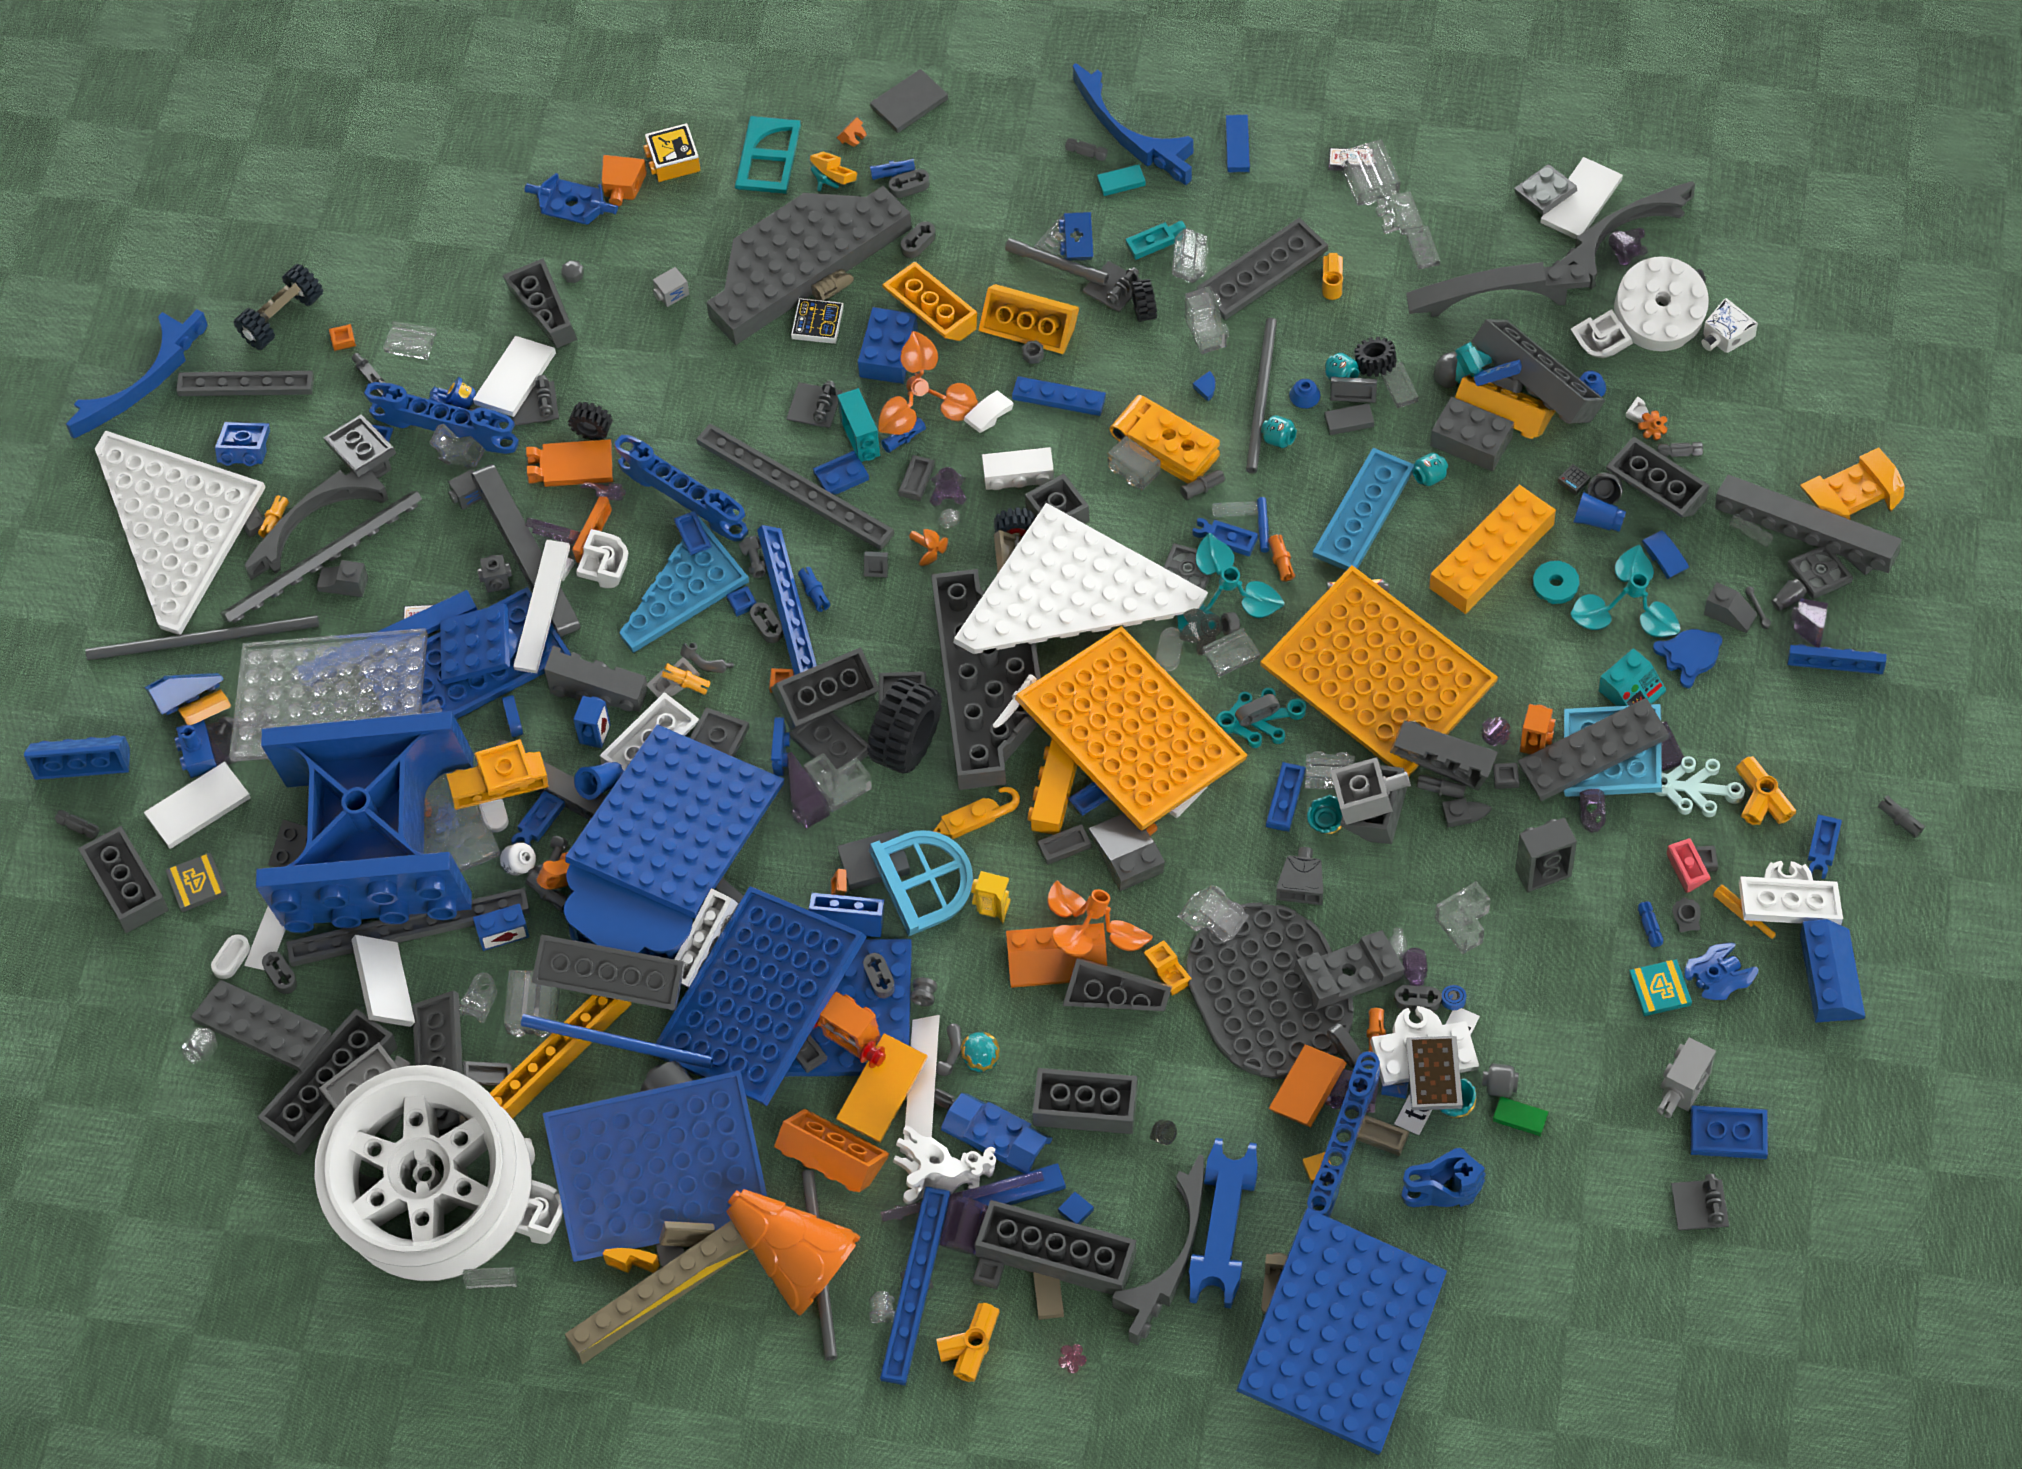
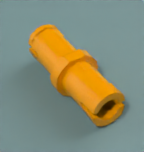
(273, 515)
(685, 679)

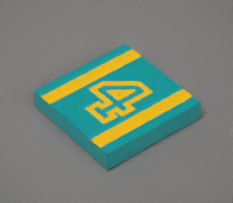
(1660, 987)

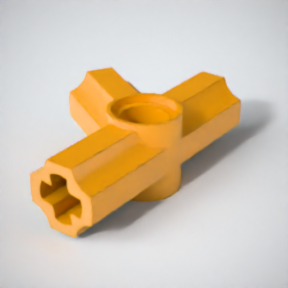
(1762, 801)
(960, 1345)

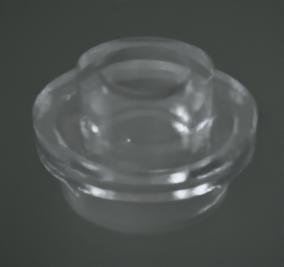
(949, 518)

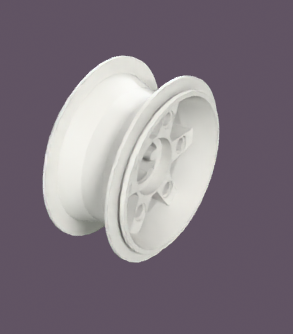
(351, 1138)

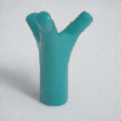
(821, 178)

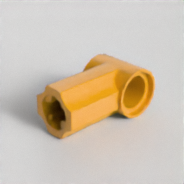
(1332, 276)

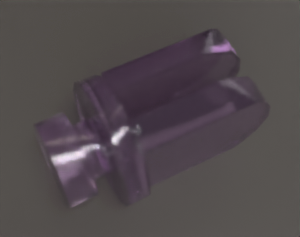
(1415, 966)

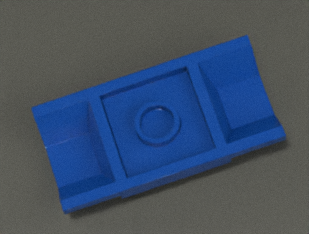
(991, 1126)

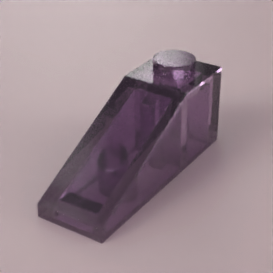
(807, 800)

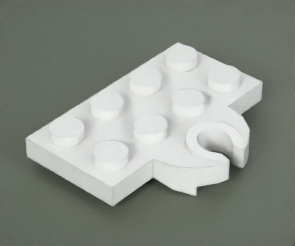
(1789, 897)
(1393, 1050)

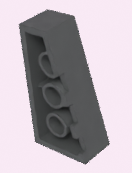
(539, 296)
(578, 678)
(1444, 754)
(1115, 989)

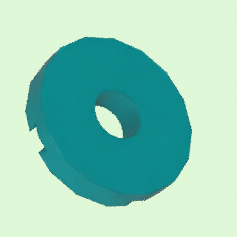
(1560, 571)

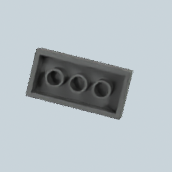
(825, 689)
(123, 879)
(1085, 1101)

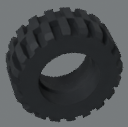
(904, 725)

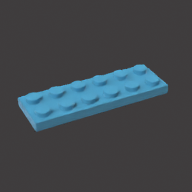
(1363, 510)

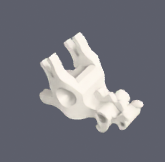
(932, 1166)

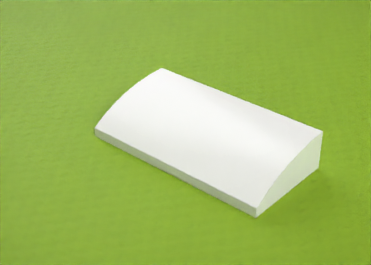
(664, 712)

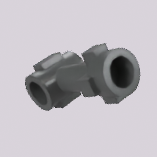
(750, 546)

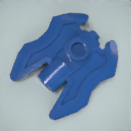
(1717, 974)

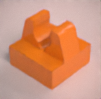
(848, 134)

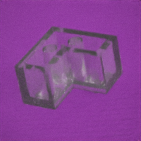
(1204, 320)
(840, 784)
(1215, 912)
(1460, 916)

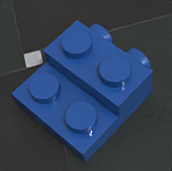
(242, 443)

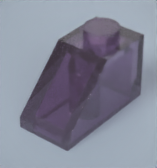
(1810, 620)

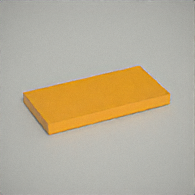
(882, 1089)

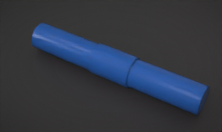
(1263, 524)

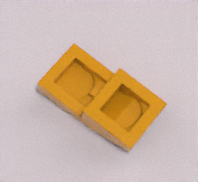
(830, 166)
(1167, 967)
(626, 1257)

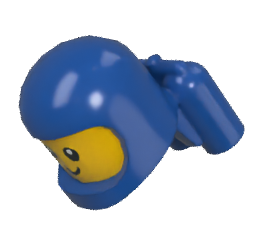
(457, 394)

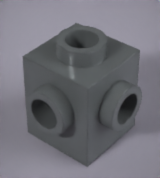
(494, 573)

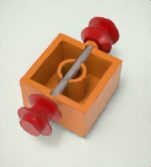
(852, 1028)

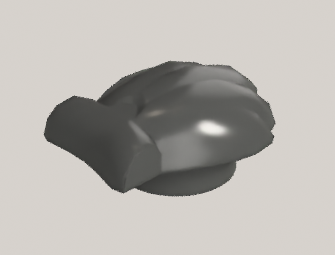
(1687, 914)

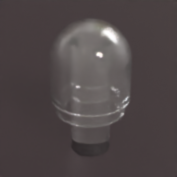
(1398, 942)

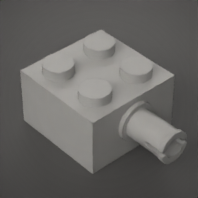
(1365, 790)
(1686, 1076)

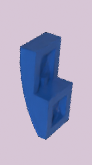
(1665, 553)

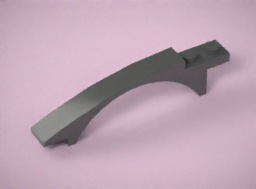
(1659, 204)
(1531, 277)
(333, 490)
(1149, 1298)

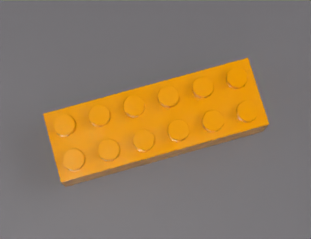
(1492, 549)

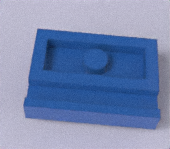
(841, 473)
(780, 741)

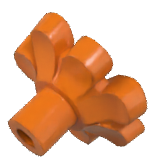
(1653, 425)

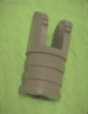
(831, 285)

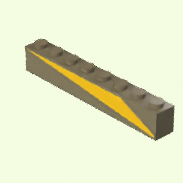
(656, 1292)

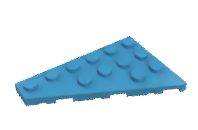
(682, 591)

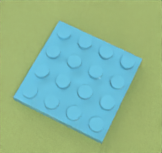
(1635, 775)

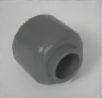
(1500, 1080)

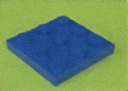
(474, 644)

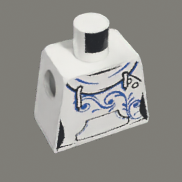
(1728, 328)

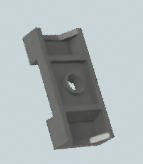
(1370, 960)

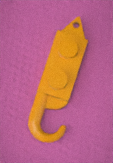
(976, 815)

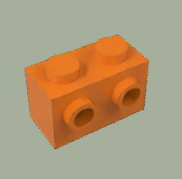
(1537, 729)

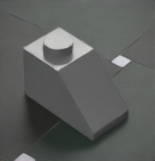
(1729, 608)

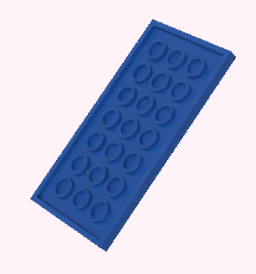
(475, 692)

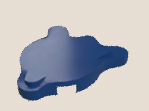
(1690, 652)

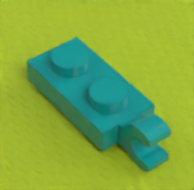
(1153, 239)

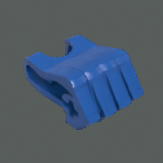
(1457, 1165)

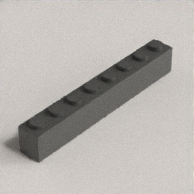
(1808, 523)

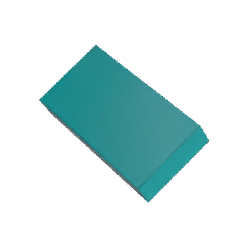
(1121, 180)

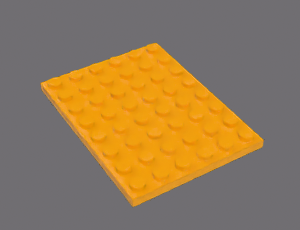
(1375, 666)
(1131, 728)

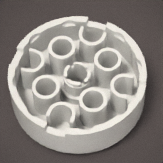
(1673, 285)

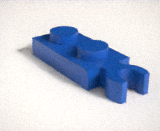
(1236, 538)
(539, 818)
(1824, 843)

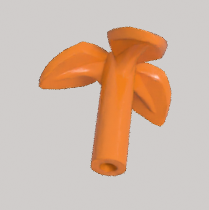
(931, 542)

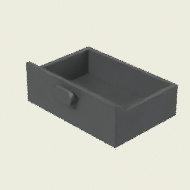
(860, 865)

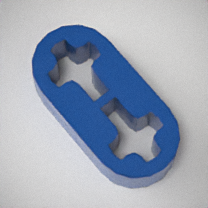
(512, 716)

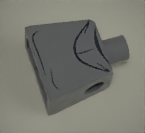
(1301, 879)

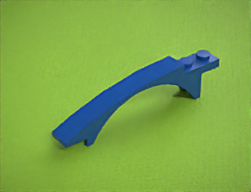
(1165, 153)
(175, 340)

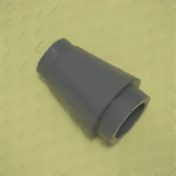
(1789, 594)

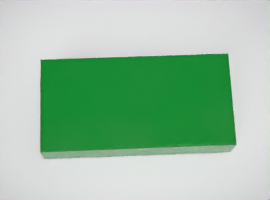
(1520, 1116)

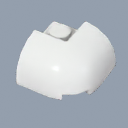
(1602, 336)
(603, 559)
(542, 1213)

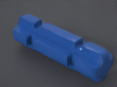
(1650, 924)

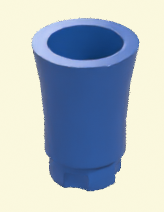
(1599, 513)
(597, 779)

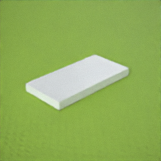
(1577, 212)
(514, 376)
(197, 805)
(383, 981)

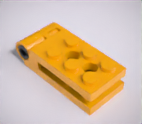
(1174, 441)

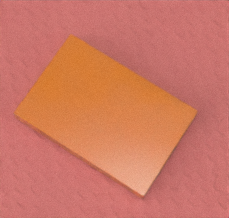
(1307, 1085)

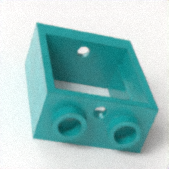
(859, 425)

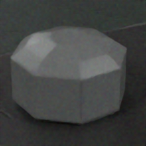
(572, 271)
(1033, 352)
(1230, 622)

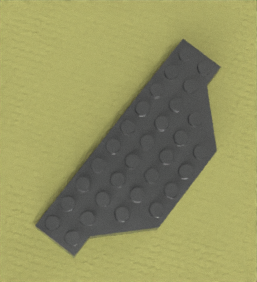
(795, 249)
(979, 686)

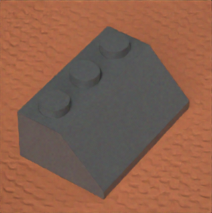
(1382, 827)

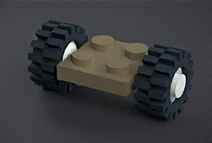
(299, 284)

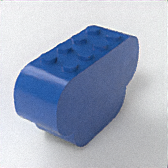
(621, 918)

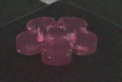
(1072, 1358)

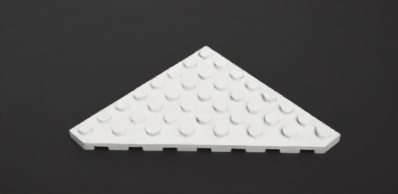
(176, 520)
(1069, 583)

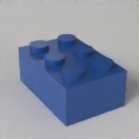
(883, 345)

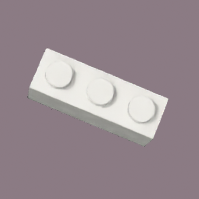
(1018, 468)

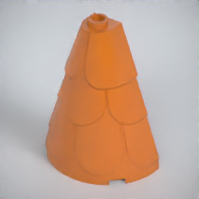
(791, 1245)

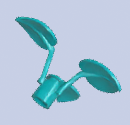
(1217, 557)
(1638, 571)

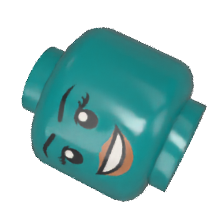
(1341, 366)
(1278, 431)
(1430, 469)

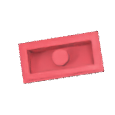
(1687, 864)

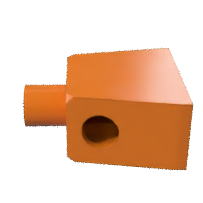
(622, 177)

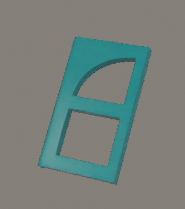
(757, 130)

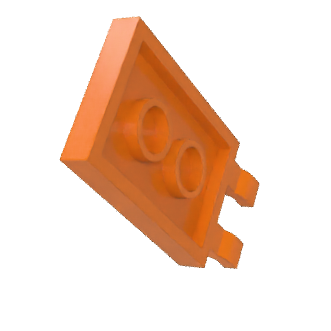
(571, 463)

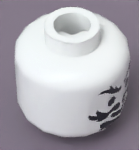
(517, 859)

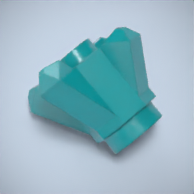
(1470, 361)

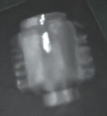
(199, 1045)

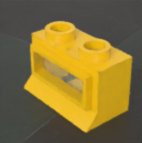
(991, 895)

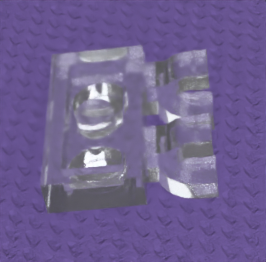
(1404, 210)

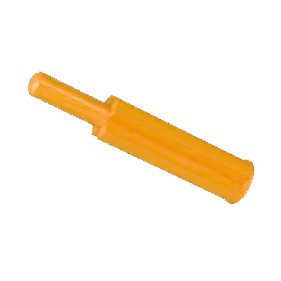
(1734, 904)

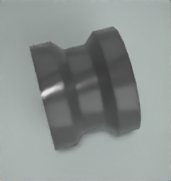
(923, 991)

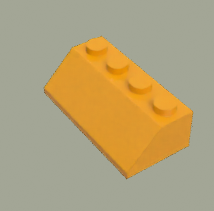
(933, 302)
(1028, 318)
(1524, 410)

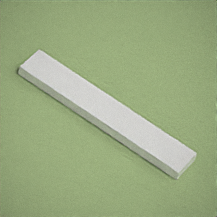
(541, 606)

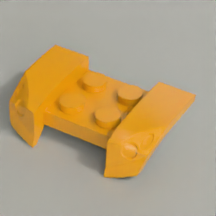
(1857, 486)

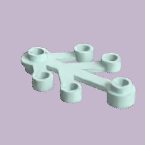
(1694, 787)

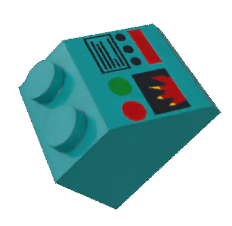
(1631, 681)

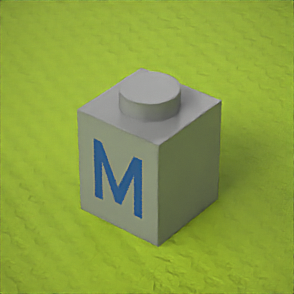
(670, 287)

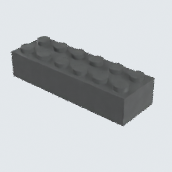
(1539, 371)
(301, 1108)
(1056, 1248)

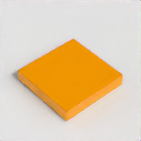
(204, 707)
(504, 767)

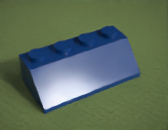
(78, 757)
(1831, 971)

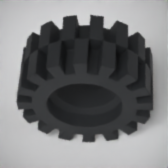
(1144, 300)
(1375, 356)
(590, 421)

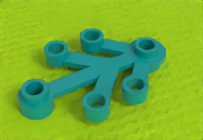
(1234, 726)

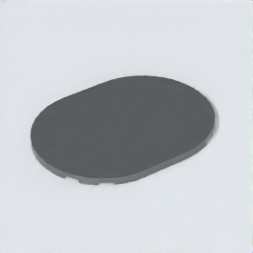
(1253, 998)

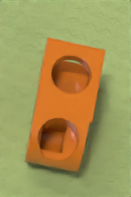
(553, 874)

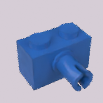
(196, 749)

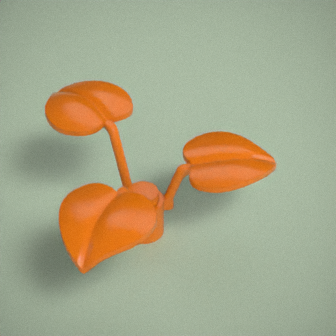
(916, 356)
(1073, 942)

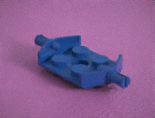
(556, 193)

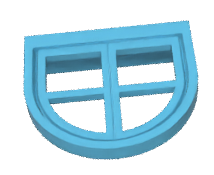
(897, 889)

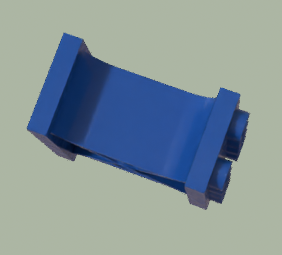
(366, 821)

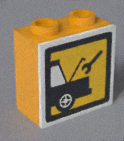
(671, 153)

